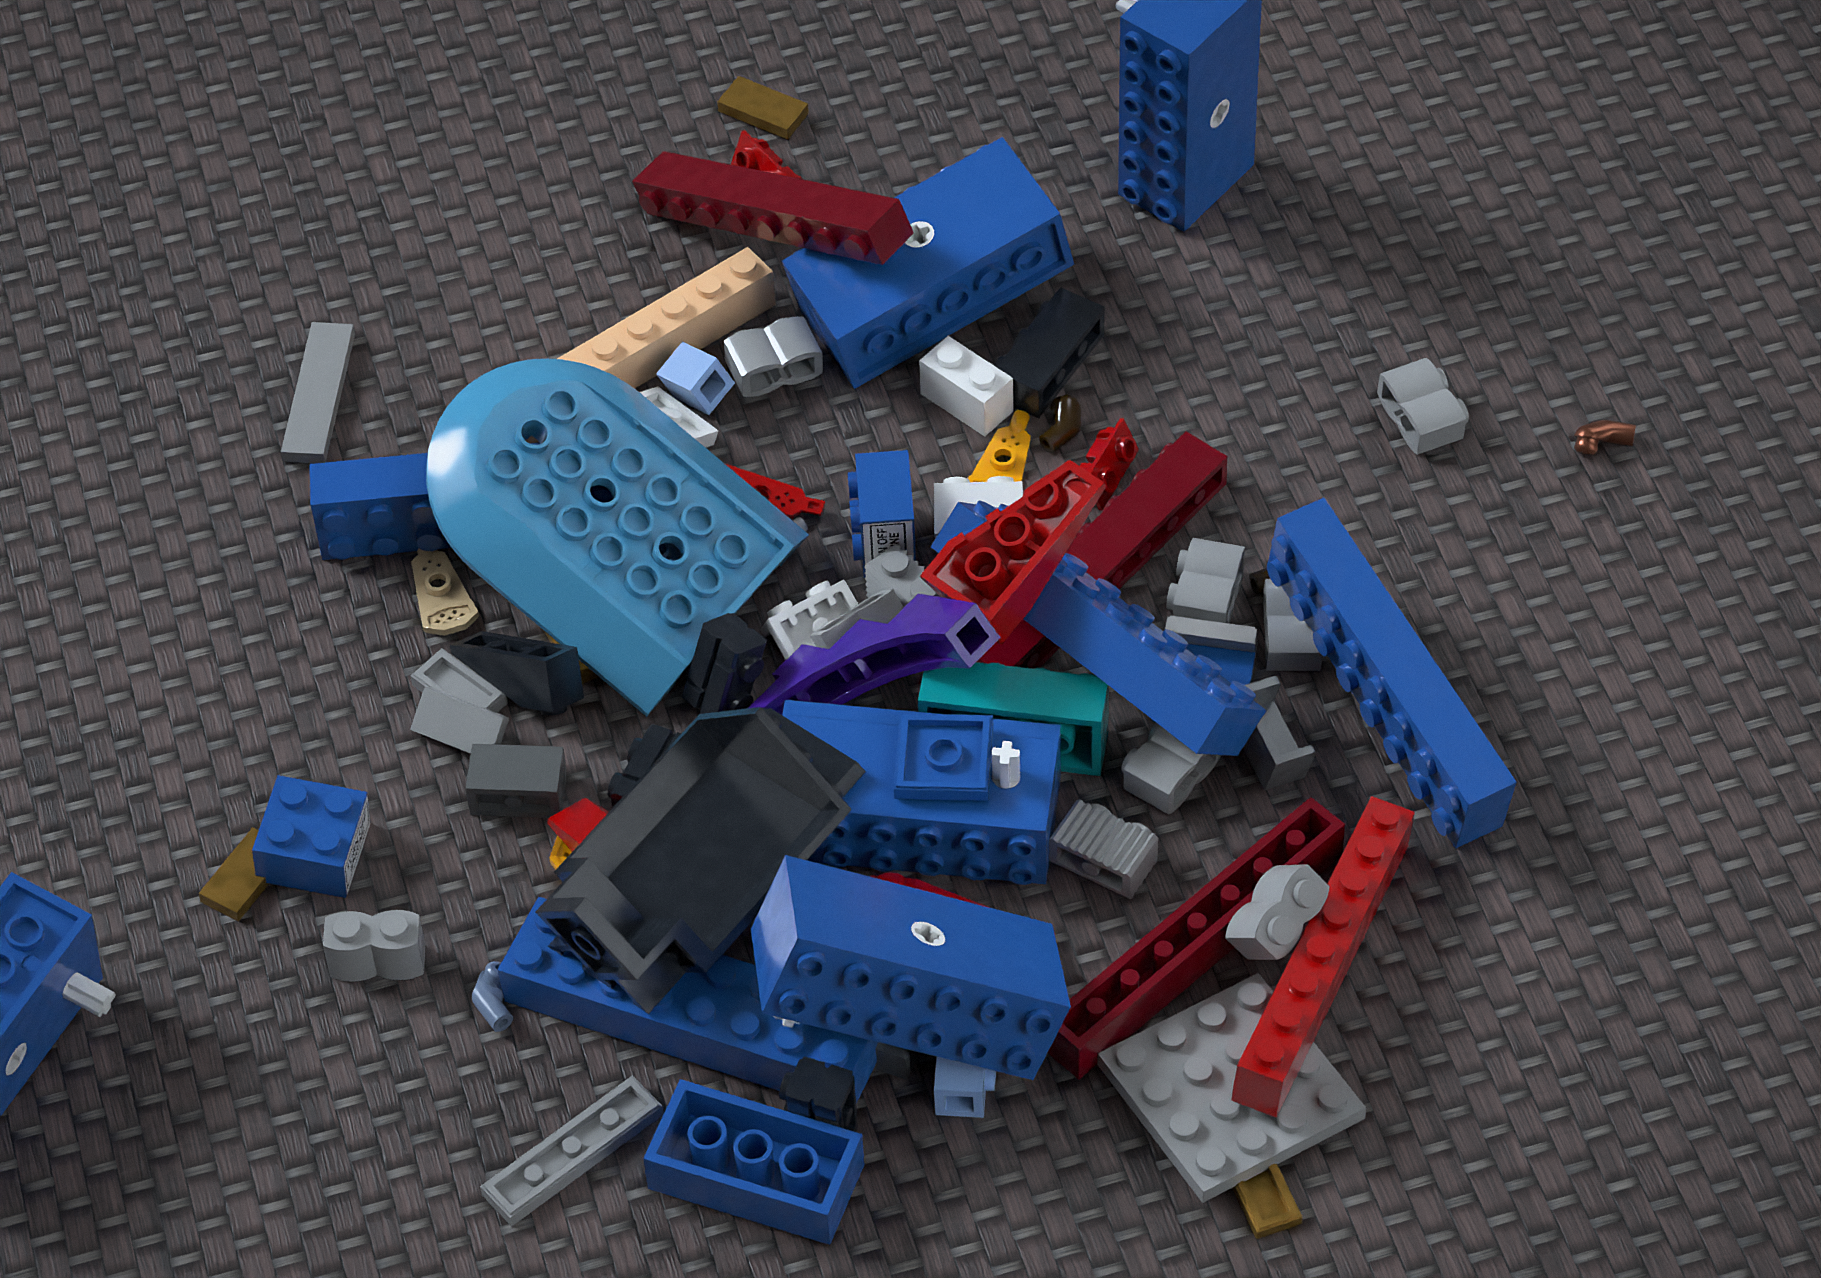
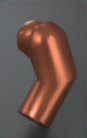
(1605, 431)

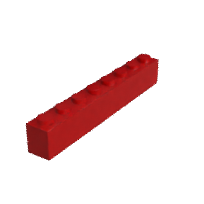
(1322, 958)

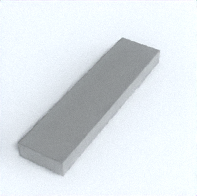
(318, 393)
(571, 1150)

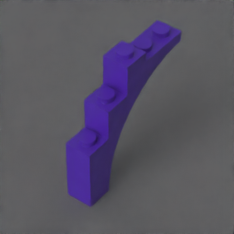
(920, 638)

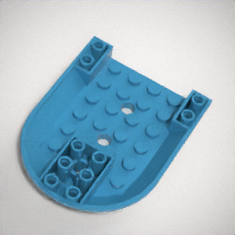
(591, 566)

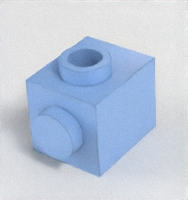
(695, 378)
(961, 1088)

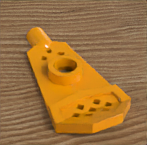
(1014, 468)

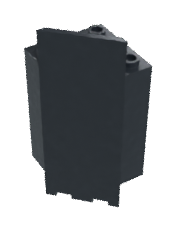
(696, 849)

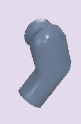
(489, 996)

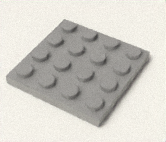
(1182, 1087)

